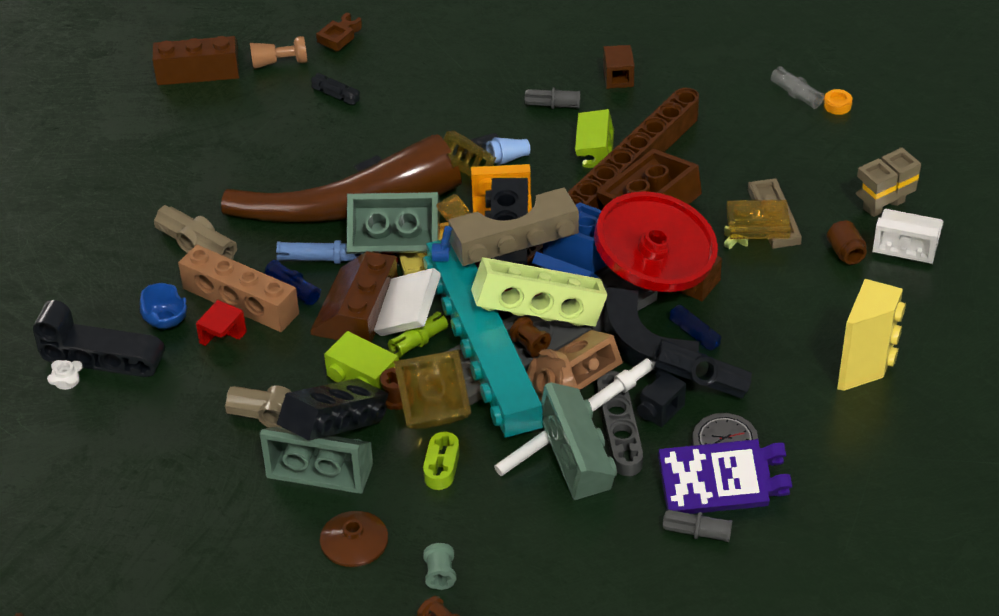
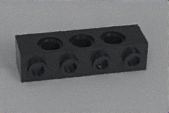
(508, 202)
(332, 408)

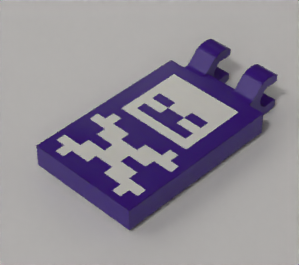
(721, 476)

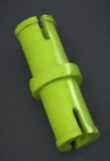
(418, 336)

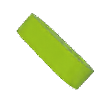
(435, 459)

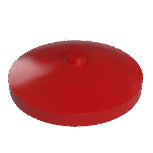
(655, 241)

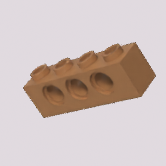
(238, 285)

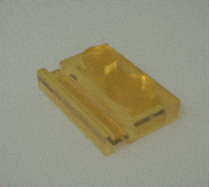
(758, 219)

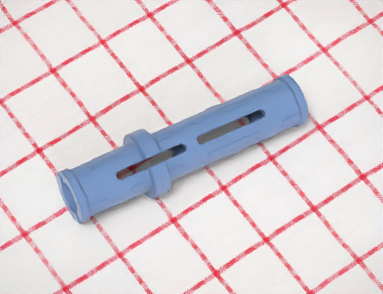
(314, 251)

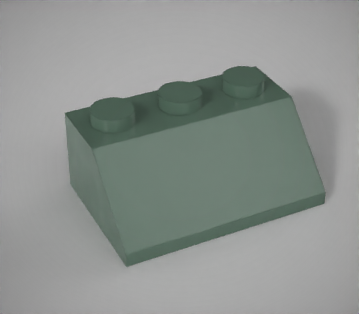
(392, 222)
(576, 441)
(319, 462)

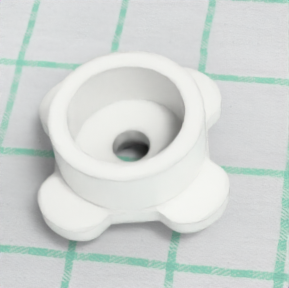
(65, 374)

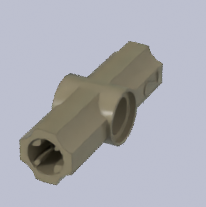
(193, 232)
(256, 403)

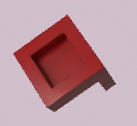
(219, 321)

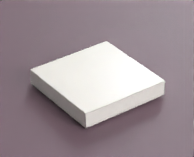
(407, 302)

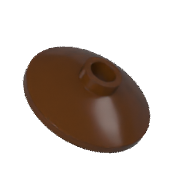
(354, 538)

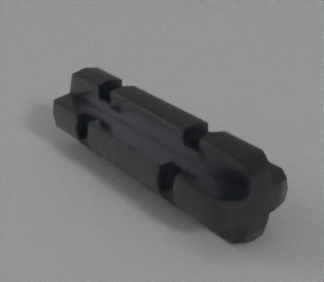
(335, 89)

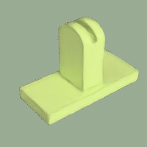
(729, 243)

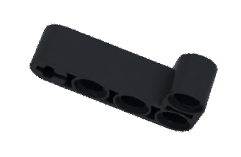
(93, 346)

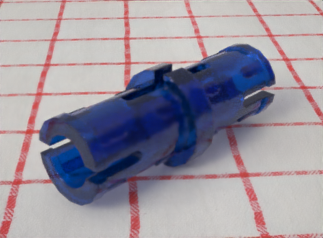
(304, 289)

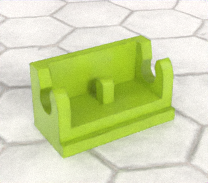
(594, 136)

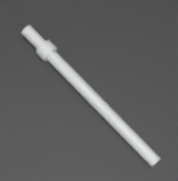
(622, 383)

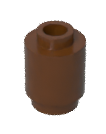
(847, 242)

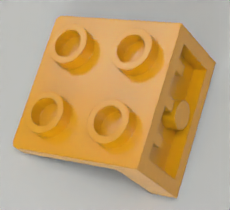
(482, 181)

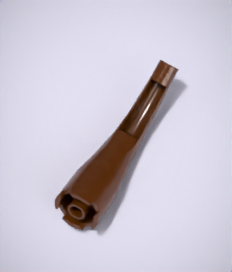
(415, 169)

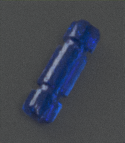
(695, 327)

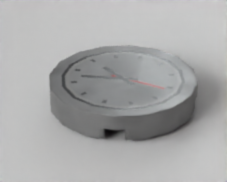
(723, 428)

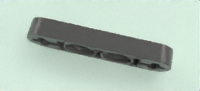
(621, 422)

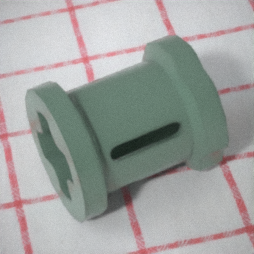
(439, 563)

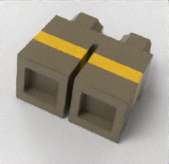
(888, 180)

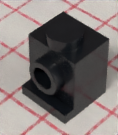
(662, 398)

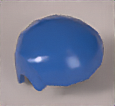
(162, 306)

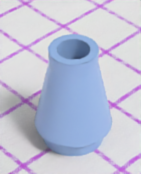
(507, 149)

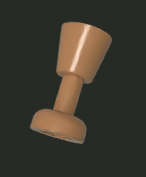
(267, 54)

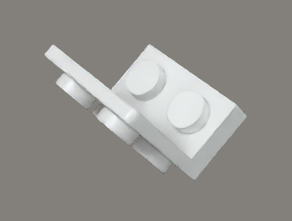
(907, 235)

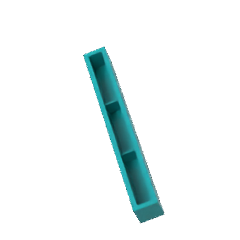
(488, 347)

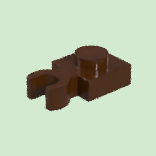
(336, 34)

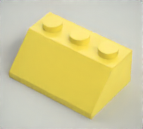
(871, 334)

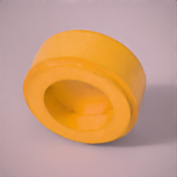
(837, 102)

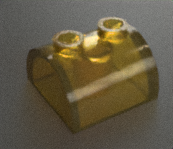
(432, 390)

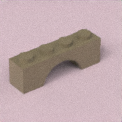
(479, 236)

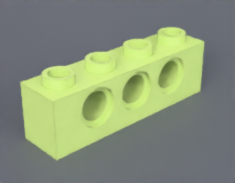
(526, 281)

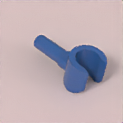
(441, 250)

